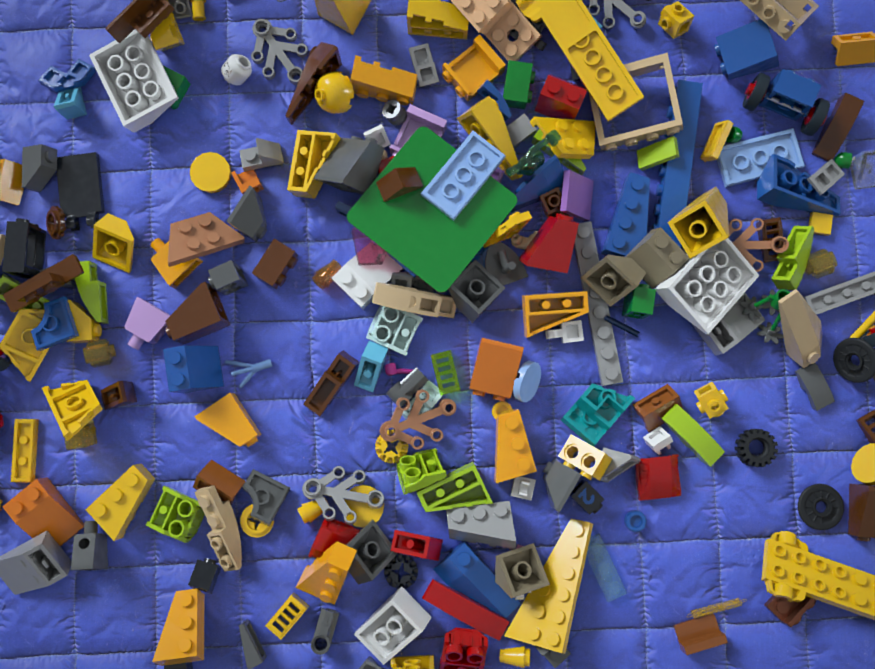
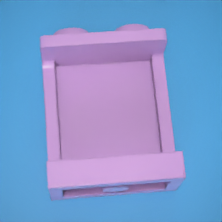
(417, 118)

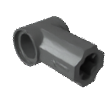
(407, 386)
(325, 629)

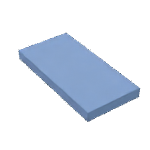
(747, 159)
(463, 175)

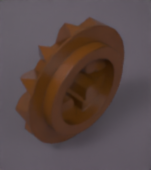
(55, 222)

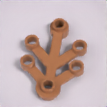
(742, 244)
(414, 420)

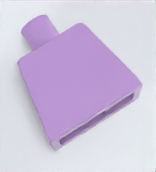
(145, 323)

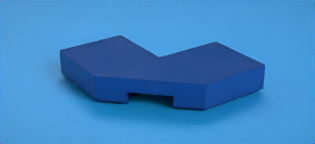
(76, 77)

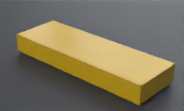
(24, 450)

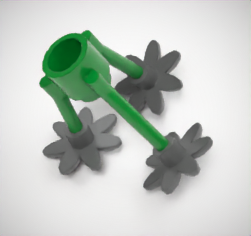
(771, 301)

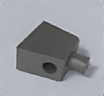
(90, 549)

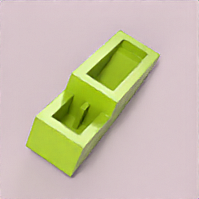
(794, 259)
(93, 292)
(693, 435)

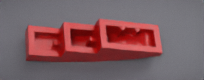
(465, 609)

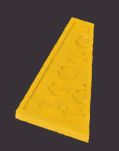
(549, 611)

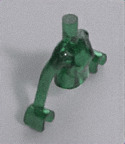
(534, 157)

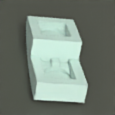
(434, 396)

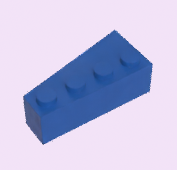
(629, 218)

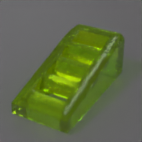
(439, 355)

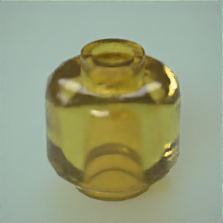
(821, 263)
(99, 353)

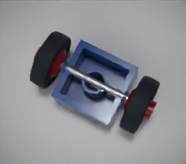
(790, 97)

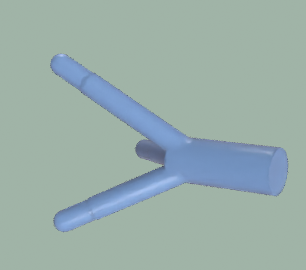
(249, 367)

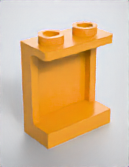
(473, 68)

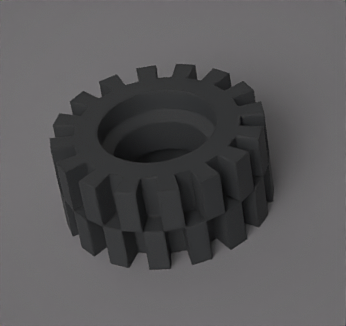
(768, 447)

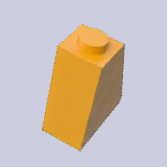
(230, 420)

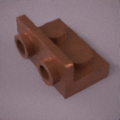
(789, 612)

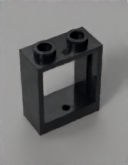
(23, 249)

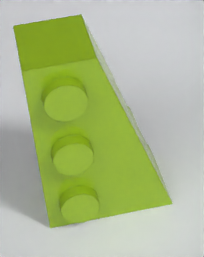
(458, 489)

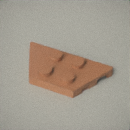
(200, 237)

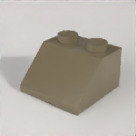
(658, 256)
(614, 277)

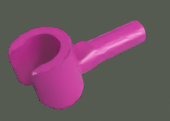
(390, 370)

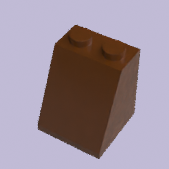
(197, 316)
(861, 511)

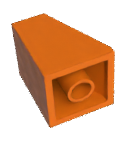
(495, 369)

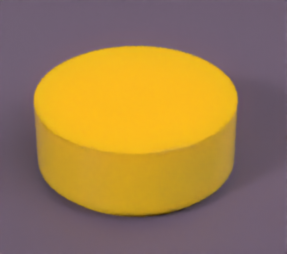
(500, 407)

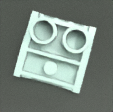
(393, 333)

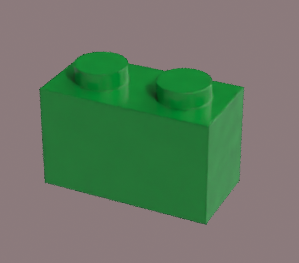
(517, 83)
(639, 302)

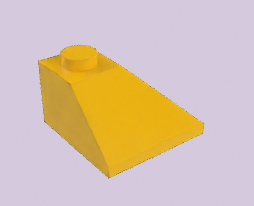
(113, 242)

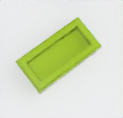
(657, 153)

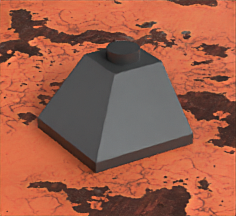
(249, 216)
(475, 290)
(559, 483)
(372, 553)

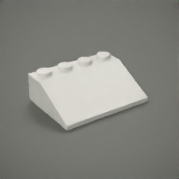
(134, 80)
(708, 285)

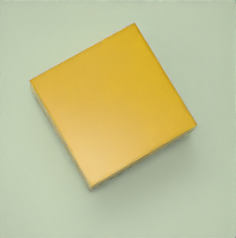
(821, 222)

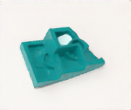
(596, 412)

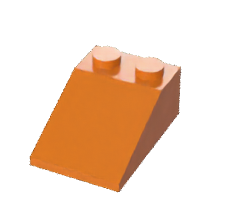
(44, 509)

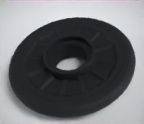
(844, 365)
(833, 503)

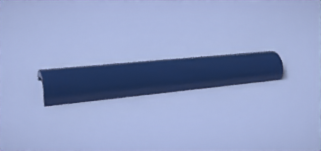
(621, 325)

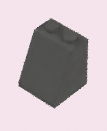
(352, 165)

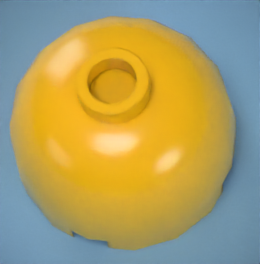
(334, 92)

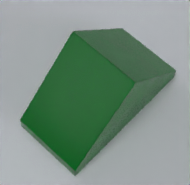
(180, 85)

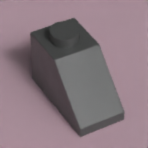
(38, 166)

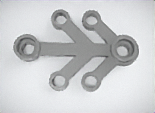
(623, 7)
(276, 49)
(340, 493)

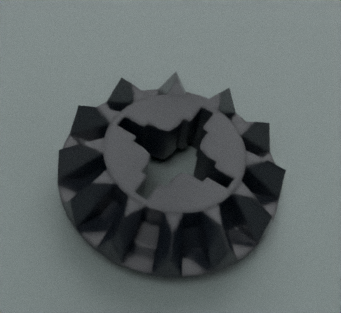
(409, 566)

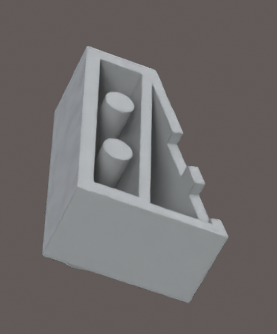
(483, 524)

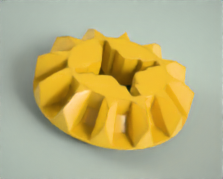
(390, 457)
(249, 526)

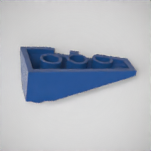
(544, 179)
(789, 188)
(472, 577)

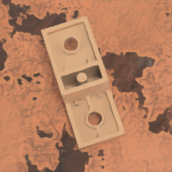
(496, 21)

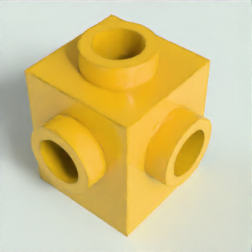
(675, 19)
(711, 400)

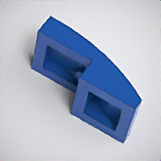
(488, 89)

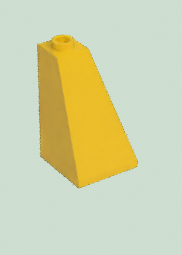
(343, 13)
(702, 223)

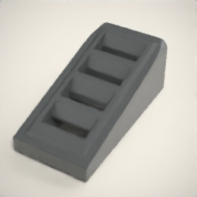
(252, 647)

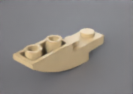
(413, 300)
(225, 532)

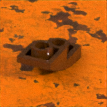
(551, 202)

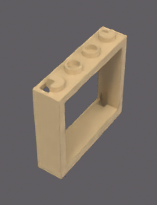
(778, 17)
(649, 133)

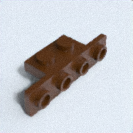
(141, 16)
(43, 283)

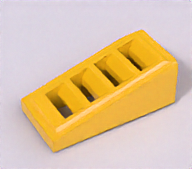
(296, 601)

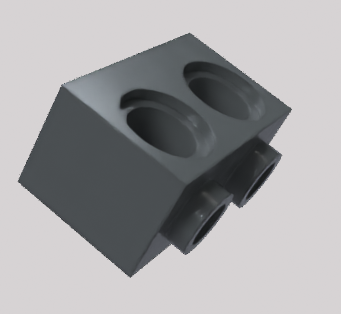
(227, 278)

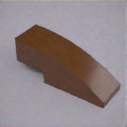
(837, 126)
(331, 383)

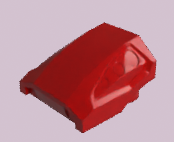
(658, 477)
(332, 532)
(464, 649)

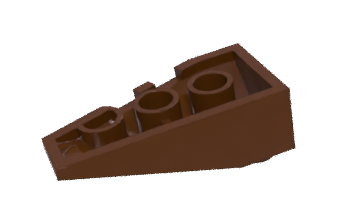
(321, 60)

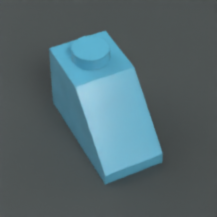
(370, 366)

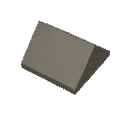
(520, 571)

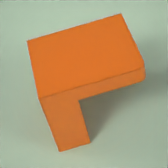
(247, 179)

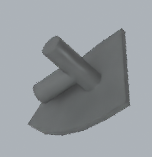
(504, 264)

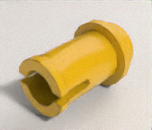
(198, 10)

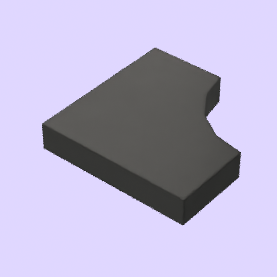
(266, 496)

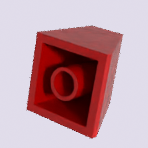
(560, 98)
(552, 244)

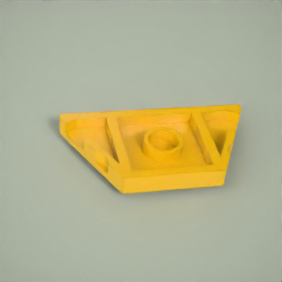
(576, 136)
(19, 343)
(73, 406)

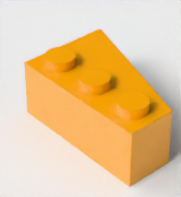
(383, 83)
(551, 309)
(512, 448)
(328, 573)
(183, 631)

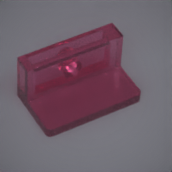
(366, 250)

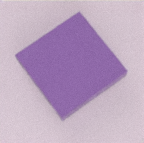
(576, 195)

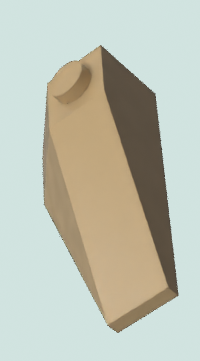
(800, 329)

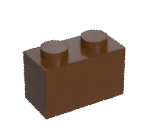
(275, 264)

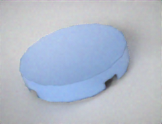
(528, 381)

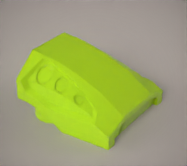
(419, 470)
(176, 515)

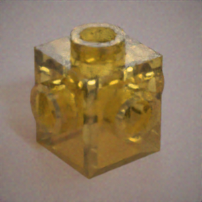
(84, 438)

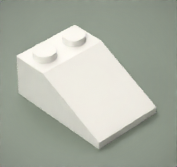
(360, 280)
(393, 625)

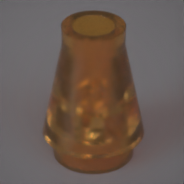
(324, 275)

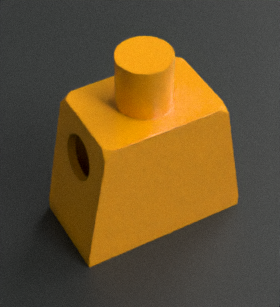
(175, 274)

